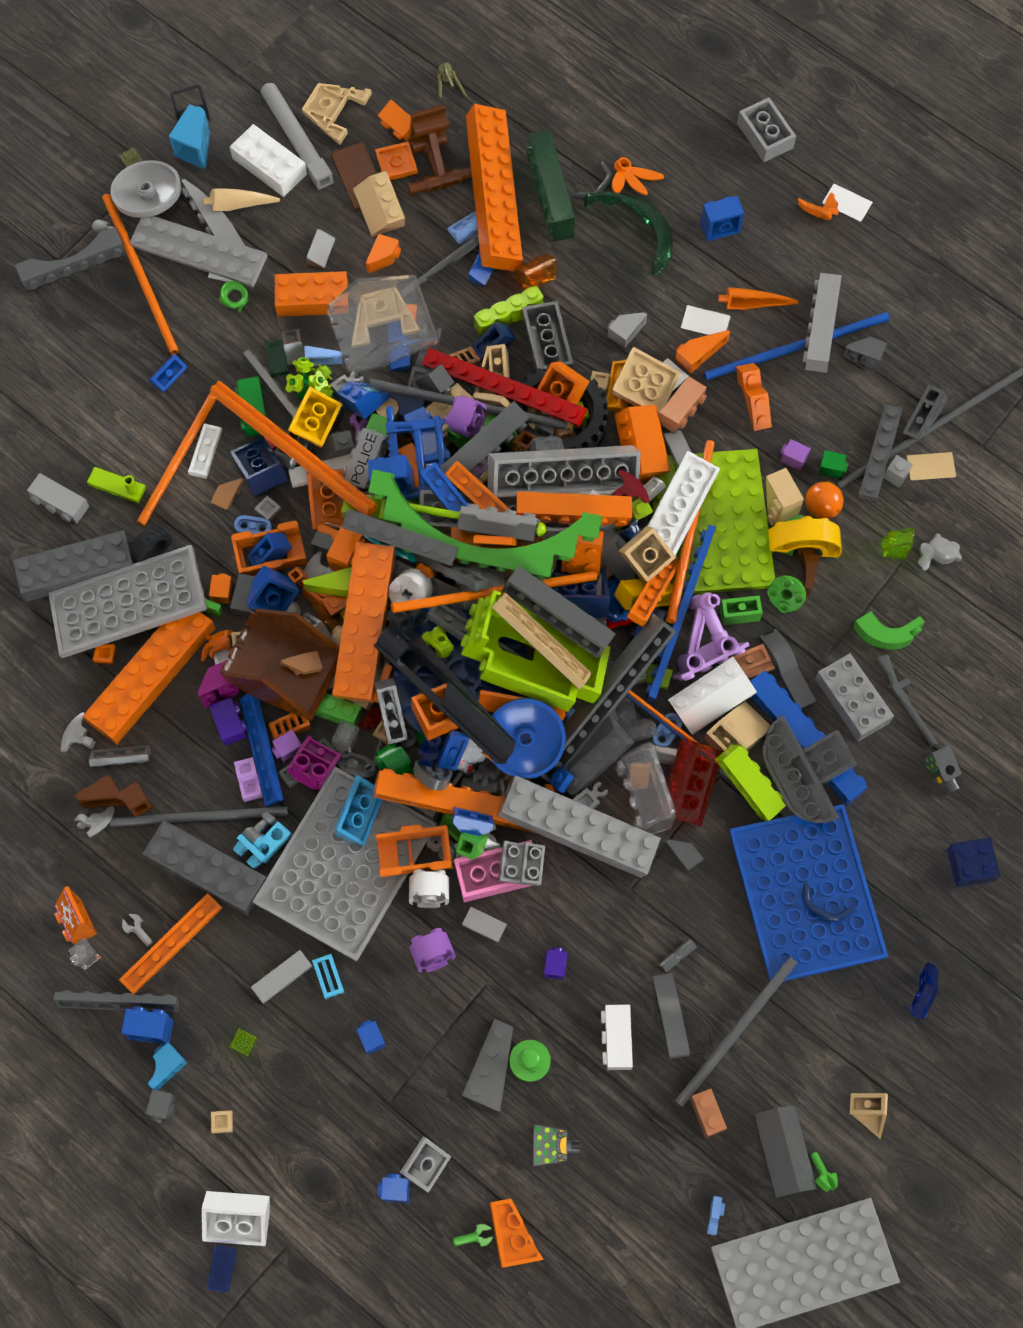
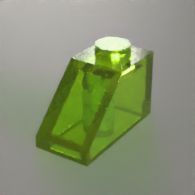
(898, 543)

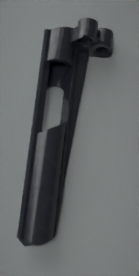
(410, 652)

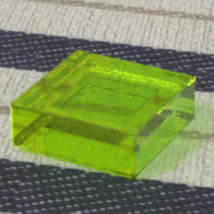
(243, 1042)

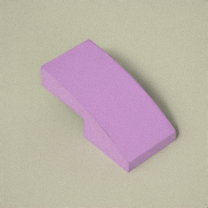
(248, 779)

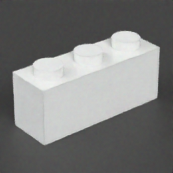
(617, 1037)

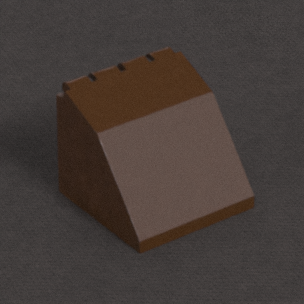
(257, 661)

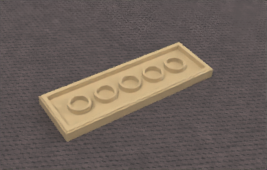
(542, 640)

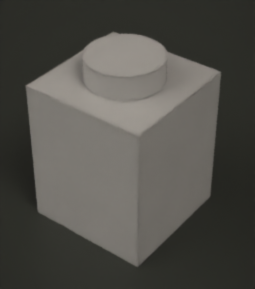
(897, 471)

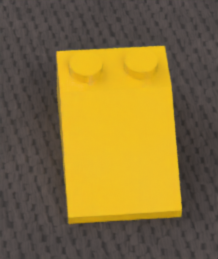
(315, 417)

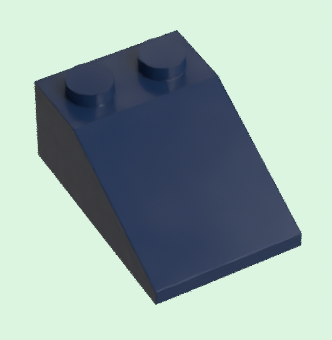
(259, 466)

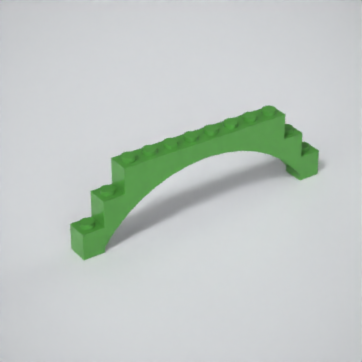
(534, 558)

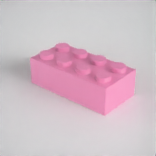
(480, 876)

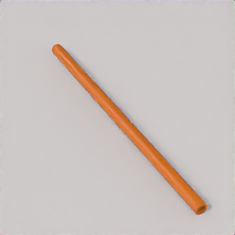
(151, 299)
(685, 552)
(472, 595)

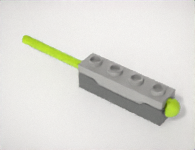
(490, 521)

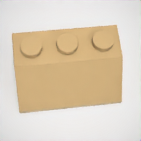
(379, 204)

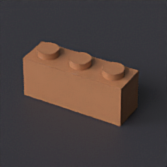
(682, 405)

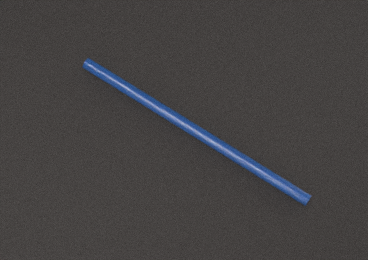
(795, 346)

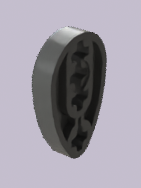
(432, 777)

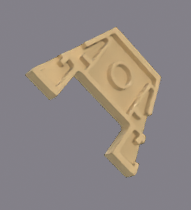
(327, 103)

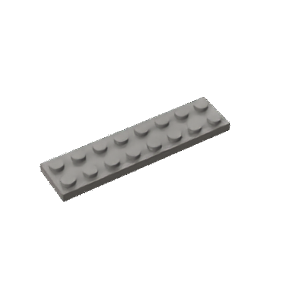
(198, 250)

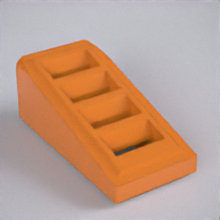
(286, 719)

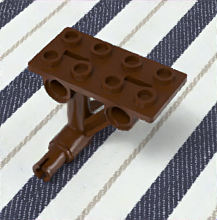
(426, 135)

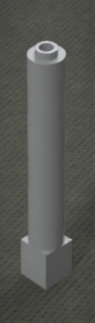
(316, 166)

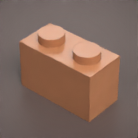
(708, 1113)

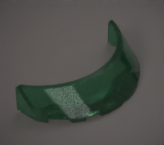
(649, 215)

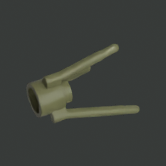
(447, 74)

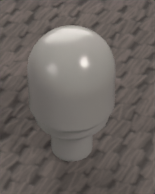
(100, 225)

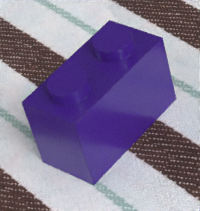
(227, 721)

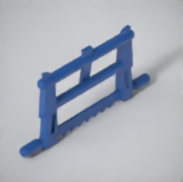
(415, 426)

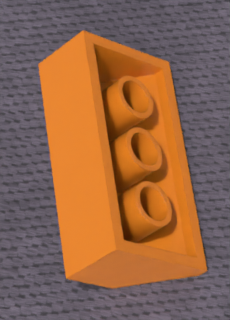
(642, 429)

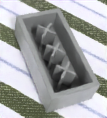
(854, 697)

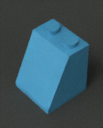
(191, 137)

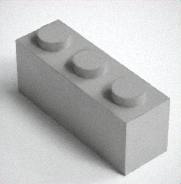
(57, 499)

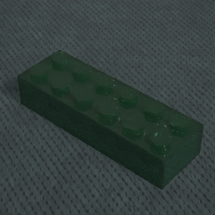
(550, 185)

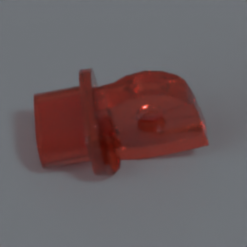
(370, 720)

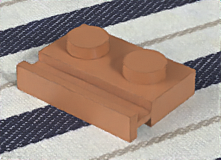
(754, 661)

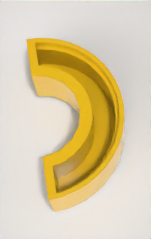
(806, 533)

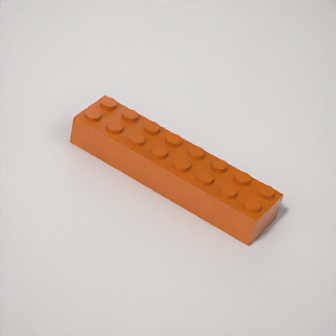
(364, 621)
(147, 675)

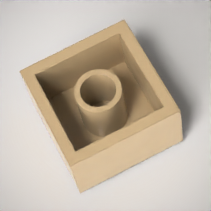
(647, 553)

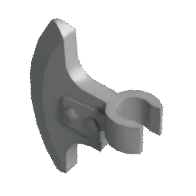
(315, 568)
(76, 734)
(96, 821)

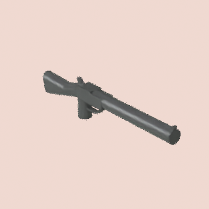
(896, 688)

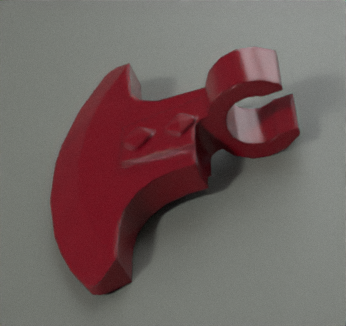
(631, 487)

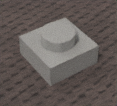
(267, 508)

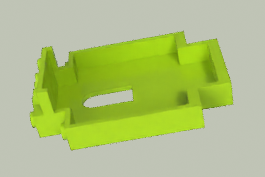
(533, 678)

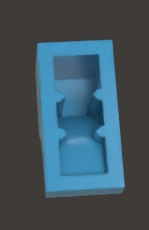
(167, 1065)

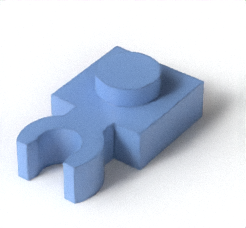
(716, 1210)

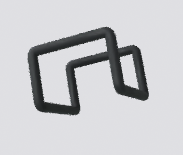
(204, 104)

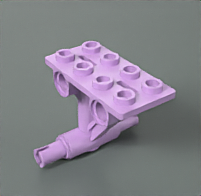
(713, 652)

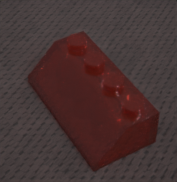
(693, 780)

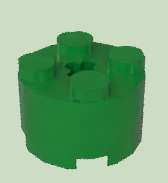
(394, 759)

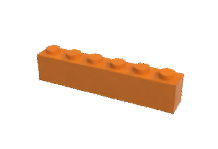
(569, 507)

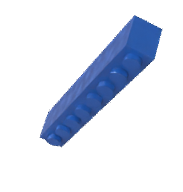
(775, 703)

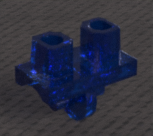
(430, 751)

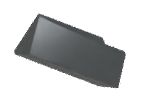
(785, 1151)

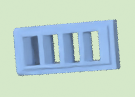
(323, 356)

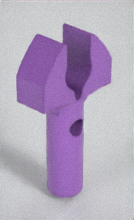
(358, 427)

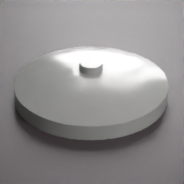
(146, 189)

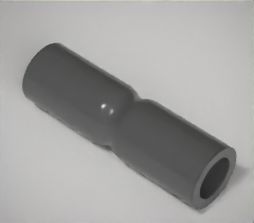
(675, 957)

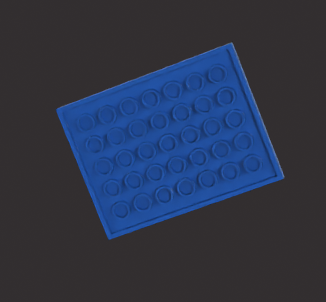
(773, 866)

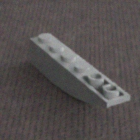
(215, 221)

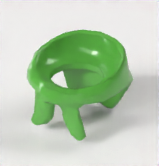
(226, 290)

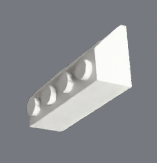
(712, 695)

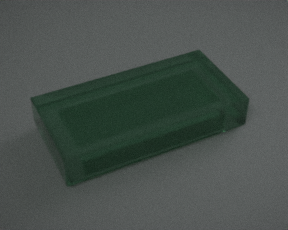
(276, 358)

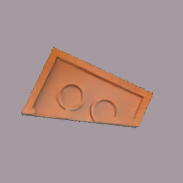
(512, 1238)

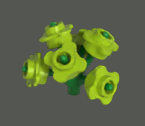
(300, 383)

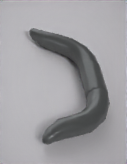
(603, 185)

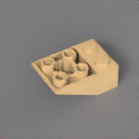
(739, 727)

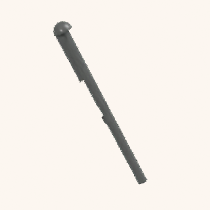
(454, 256)

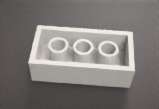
(268, 160)

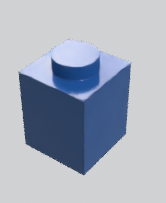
(370, 1036)

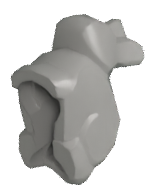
(939, 550)

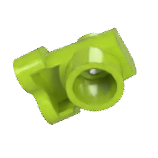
(438, 639)

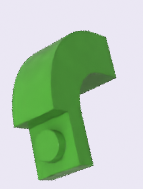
(884, 637)

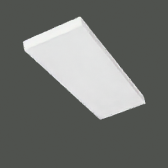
(683, 499)

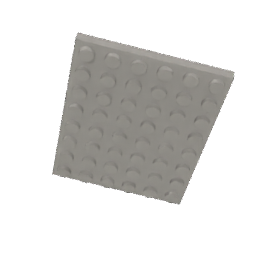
(334, 884)

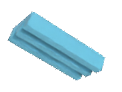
(333, 992)

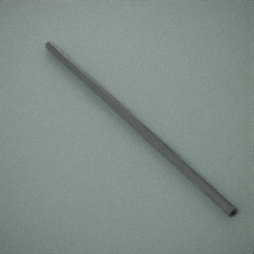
(943, 420)

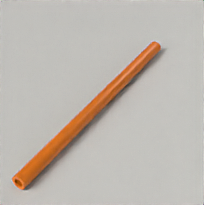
(176, 460)

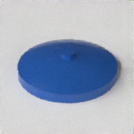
(537, 735)

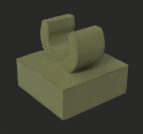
(130, 157)

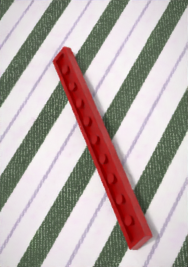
(506, 387)

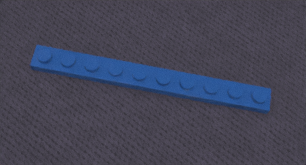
(689, 586)

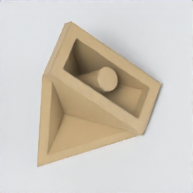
(870, 1110)

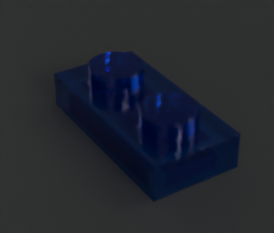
(222, 1268)

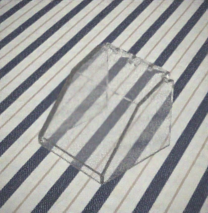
(381, 321)

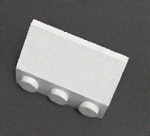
(235, 1218)

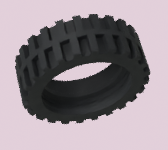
(597, 407)

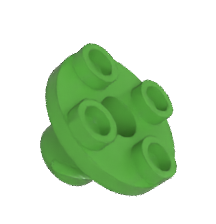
(787, 593)
(530, 1060)

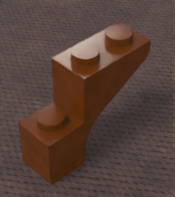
(106, 793)

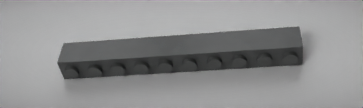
(616, 685)

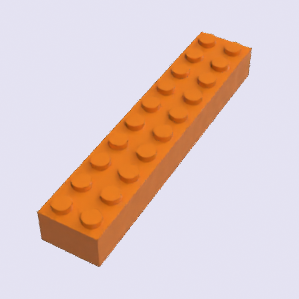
(493, 188)

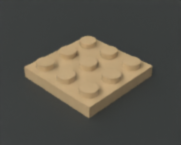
(645, 380)

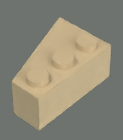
(497, 361)
(782, 497)

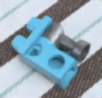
(262, 845)

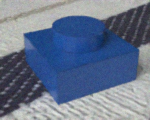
(561, 779)

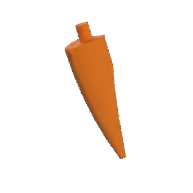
(747, 299)

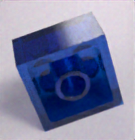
(973, 862)

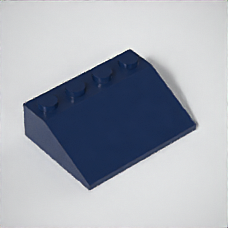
(588, 596)

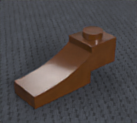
(809, 564)

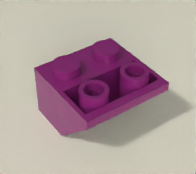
(215, 688)

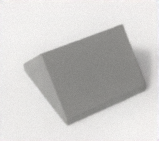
(425, 1164)

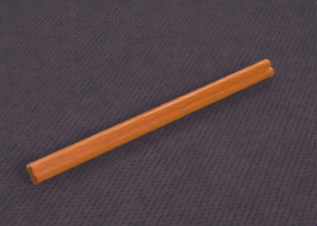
(294, 449)

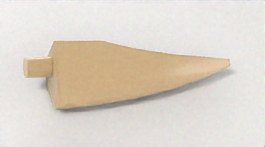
(235, 199)

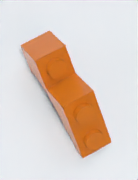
(755, 396)

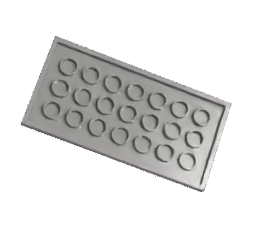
(127, 601)
(804, 1265)

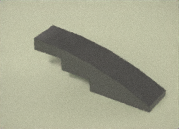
(671, 1015)

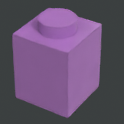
(794, 454)
(286, 746)

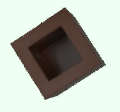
(523, 441)

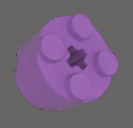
(466, 416)
(431, 950)

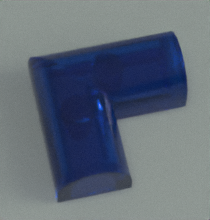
(927, 991)

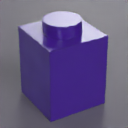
(555, 963)

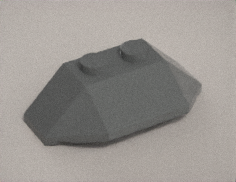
(612, 558)

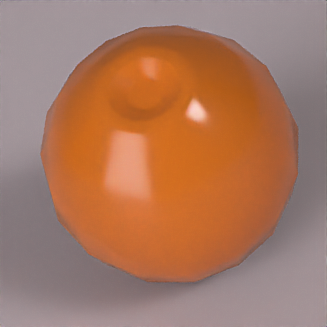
(824, 500)

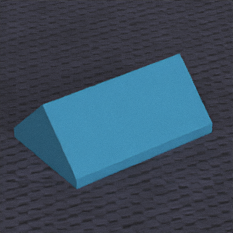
(358, 812)

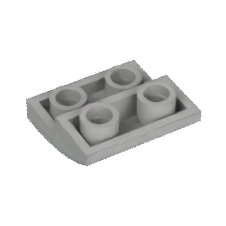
(521, 863)

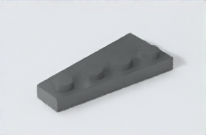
(490, 1070)

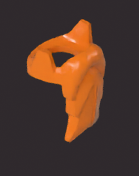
(825, 212)

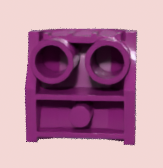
(313, 763)

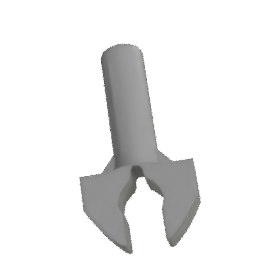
(137, 929)

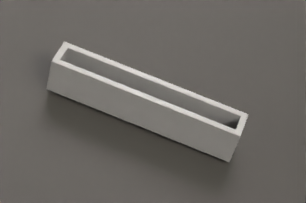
(823, 322)

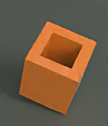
(221, 588)

